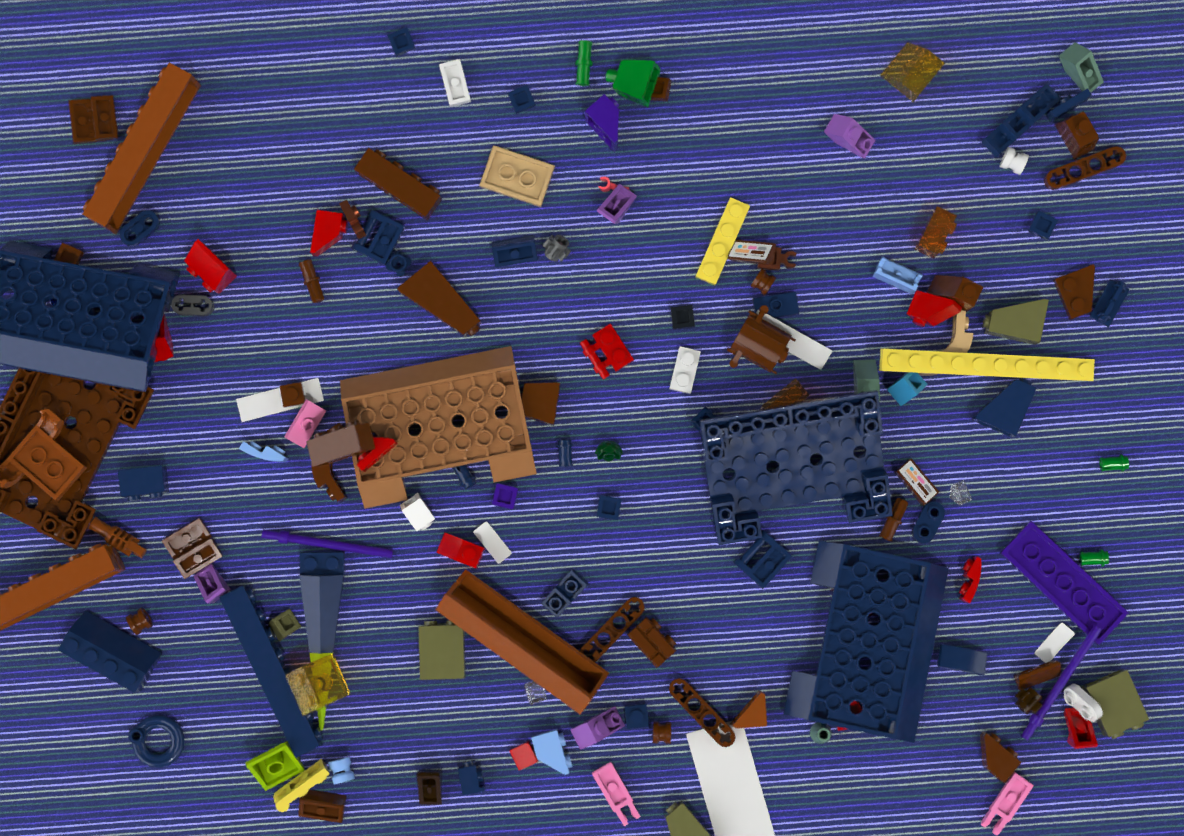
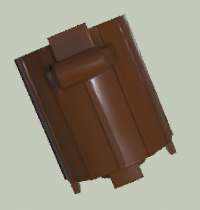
(760, 342)

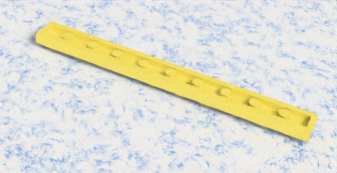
(986, 364)

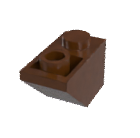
(996, 758)

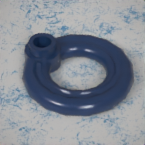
(146, 726)

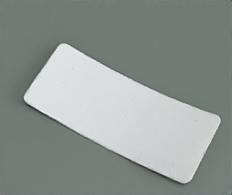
(492, 542)
(1054, 642)

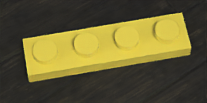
(722, 241)

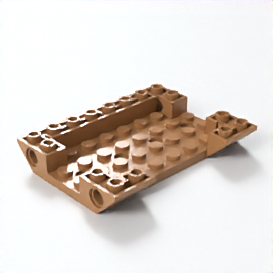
(432, 397)

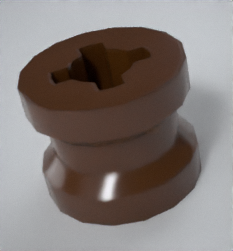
(763, 281)
(139, 621)
(661, 732)

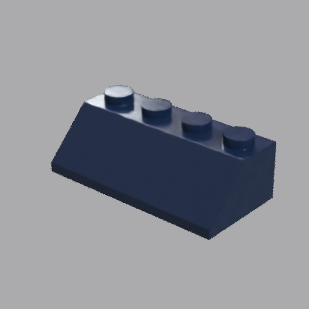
(110, 651)

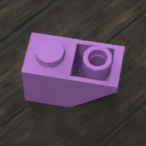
(849, 135)
(597, 728)

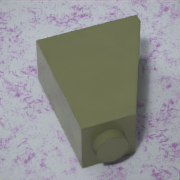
(1018, 322)
(683, 822)

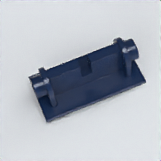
(1110, 302)

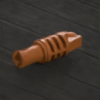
(118, 538)

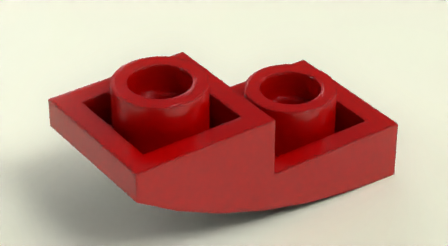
(972, 572)

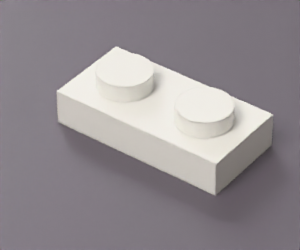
(455, 83)
(685, 370)

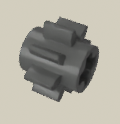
(556, 248)

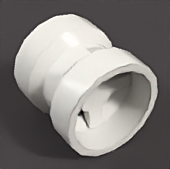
(1014, 160)

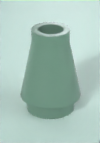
(816, 729)

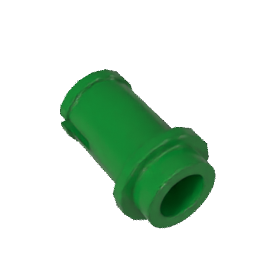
(1114, 463)
(1094, 558)

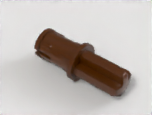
(311, 281)
(893, 521)

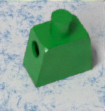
(635, 80)

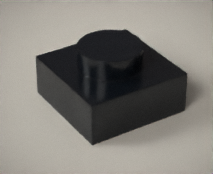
(682, 317)

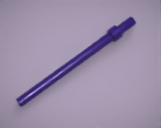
(285, 537)
(1037, 720)

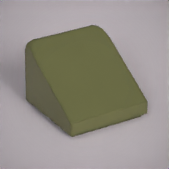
(284, 624)

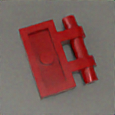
(612, 348)

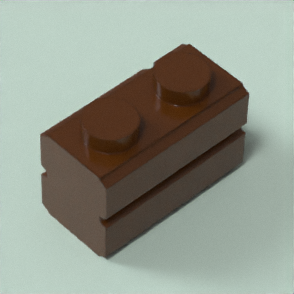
(652, 642)

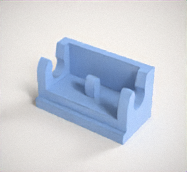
(897, 275)

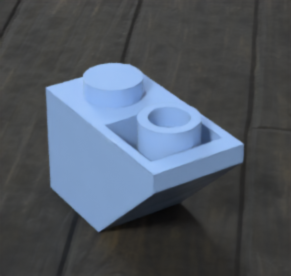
(550, 750)

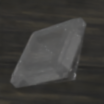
(959, 493)
(534, 692)

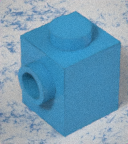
(907, 387)

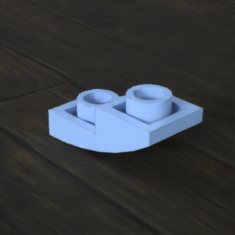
(271, 454)

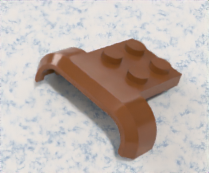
(43, 459)

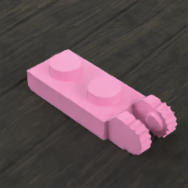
(614, 791)
(1007, 802)

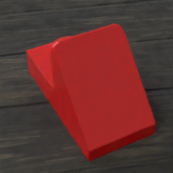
(382, 447)
(1080, 730)

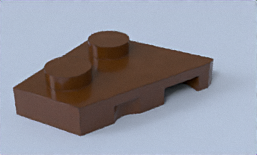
(1076, 291)

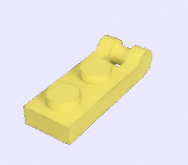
(300, 785)

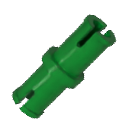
(583, 63)

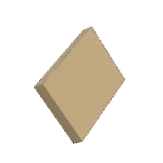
(517, 176)

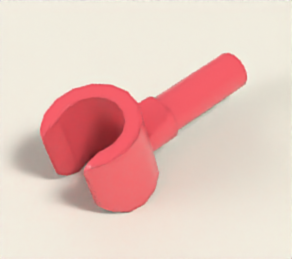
(609, 186)

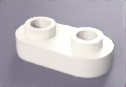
(1082, 702)

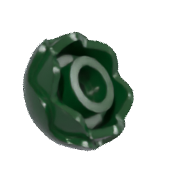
(608, 451)

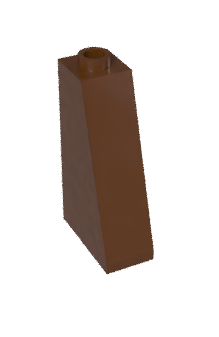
(437, 297)

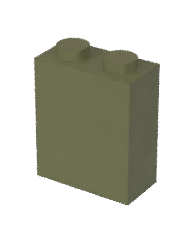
(441, 651)
(1118, 702)

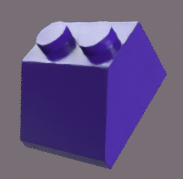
(604, 120)

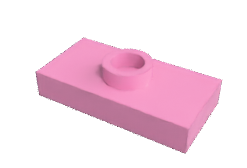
(305, 423)

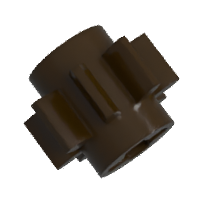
(1028, 700)

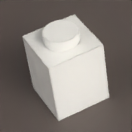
(417, 512)

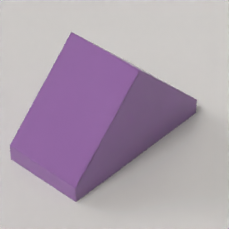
(617, 204)
(211, 584)

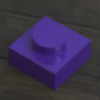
(505, 496)

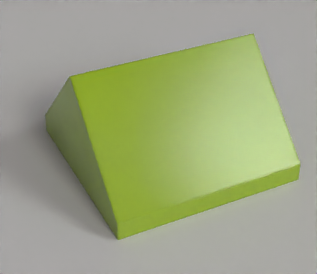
(275, 766)

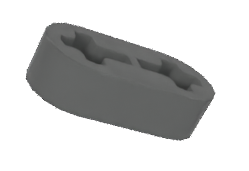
(192, 311)

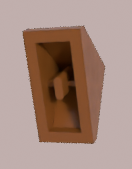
(752, 714)

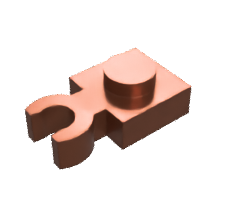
(352, 214)
(779, 259)

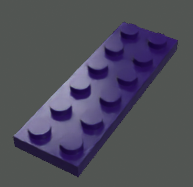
(1063, 581)

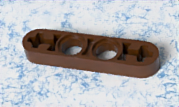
(1085, 169)
(611, 630)
(704, 710)

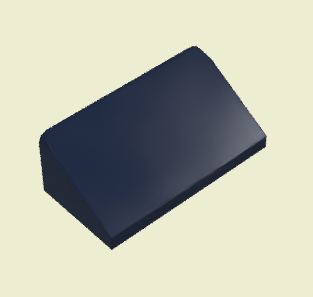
(514, 251)

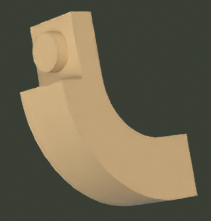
(960, 339)

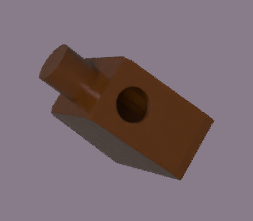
(1078, 134)
(541, 401)

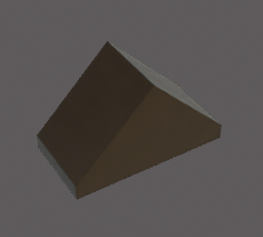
(430, 786)

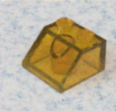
(912, 70)
(318, 684)

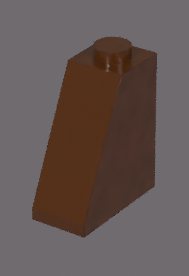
(956, 288)

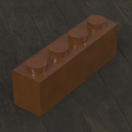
(398, 184)

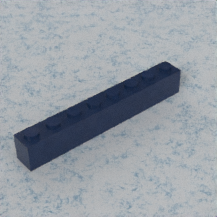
(270, 669)

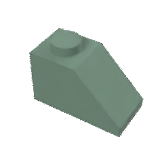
(1081, 67)
(865, 376)

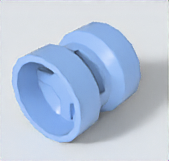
(340, 765)

